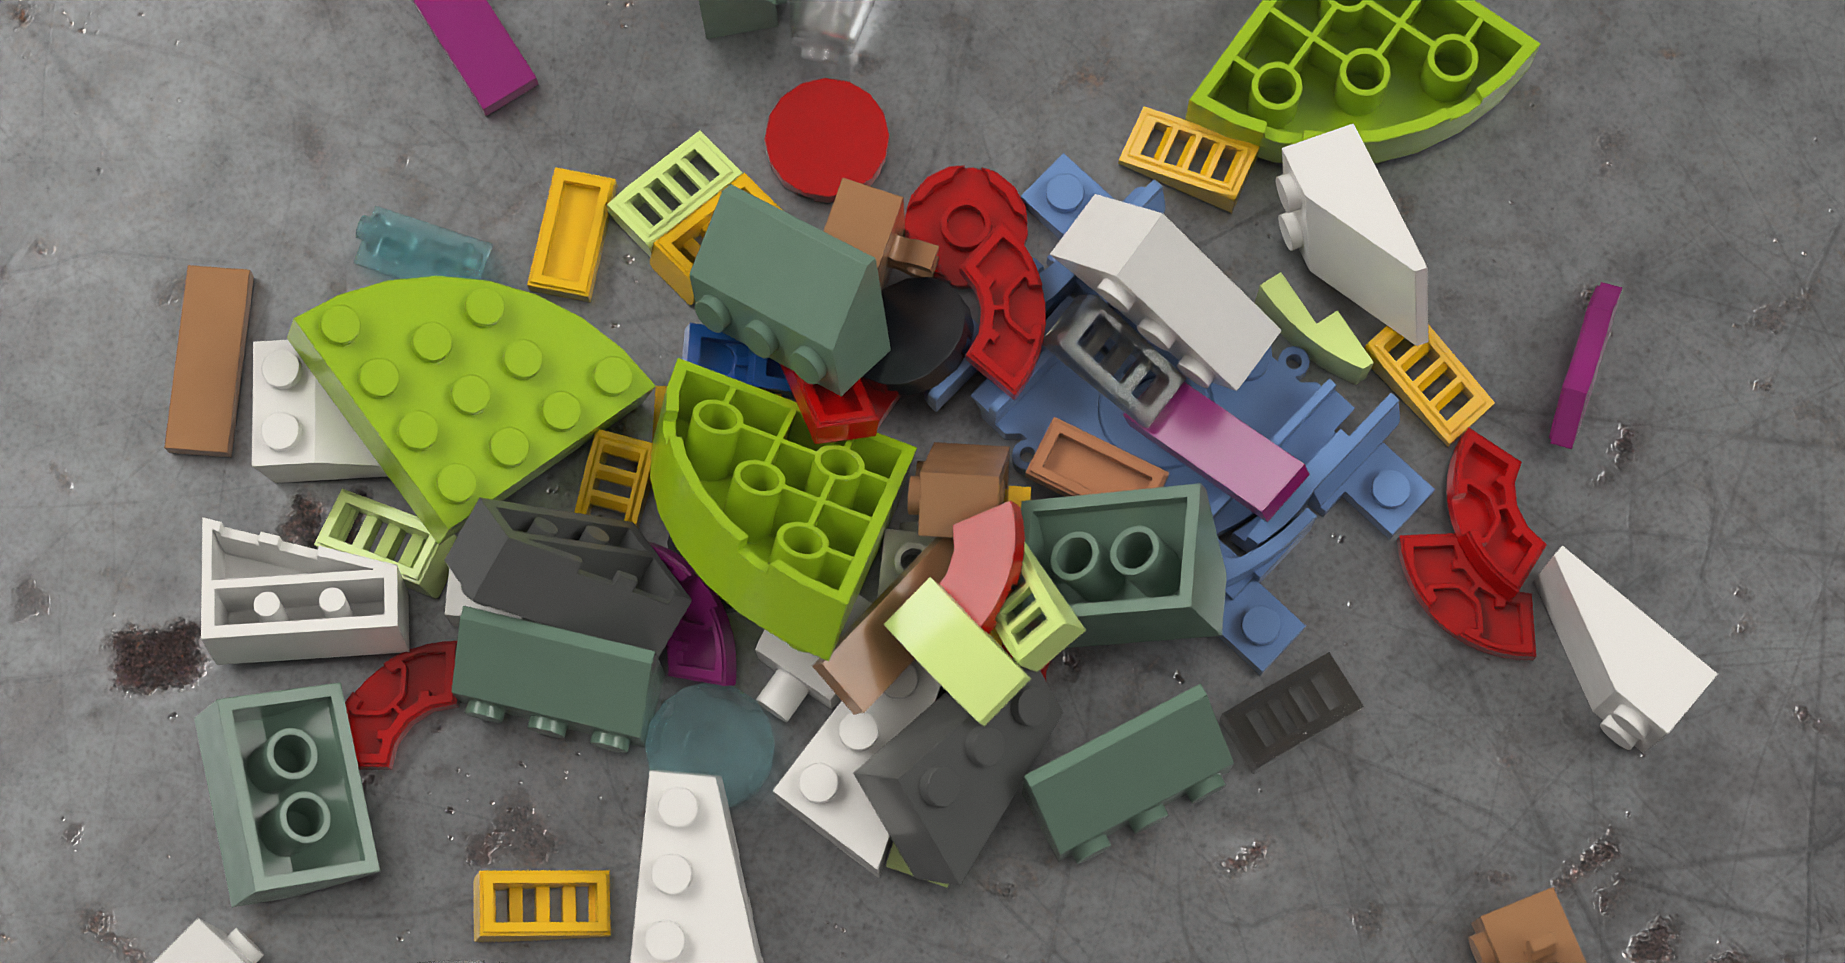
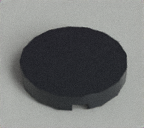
(925, 333)

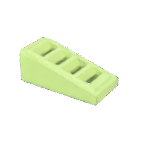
(642, 190)
(422, 560)
(1053, 634)

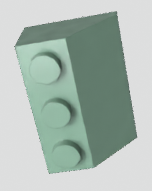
(790, 292)
(1131, 563)
(555, 679)
(1129, 776)
(285, 793)

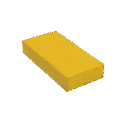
(572, 235)

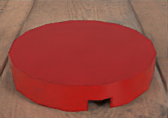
(824, 135)
(958, 212)

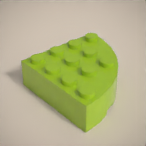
(1389, 66)
(464, 385)
(768, 512)

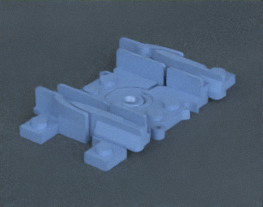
(1270, 400)

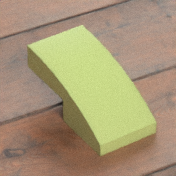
(1327, 343)
(957, 651)

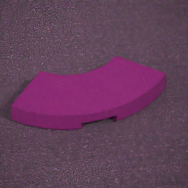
(1584, 365)
(703, 640)

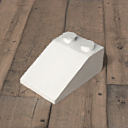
(1353, 230)
(297, 424)
(1623, 659)

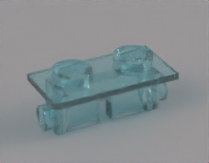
(416, 248)

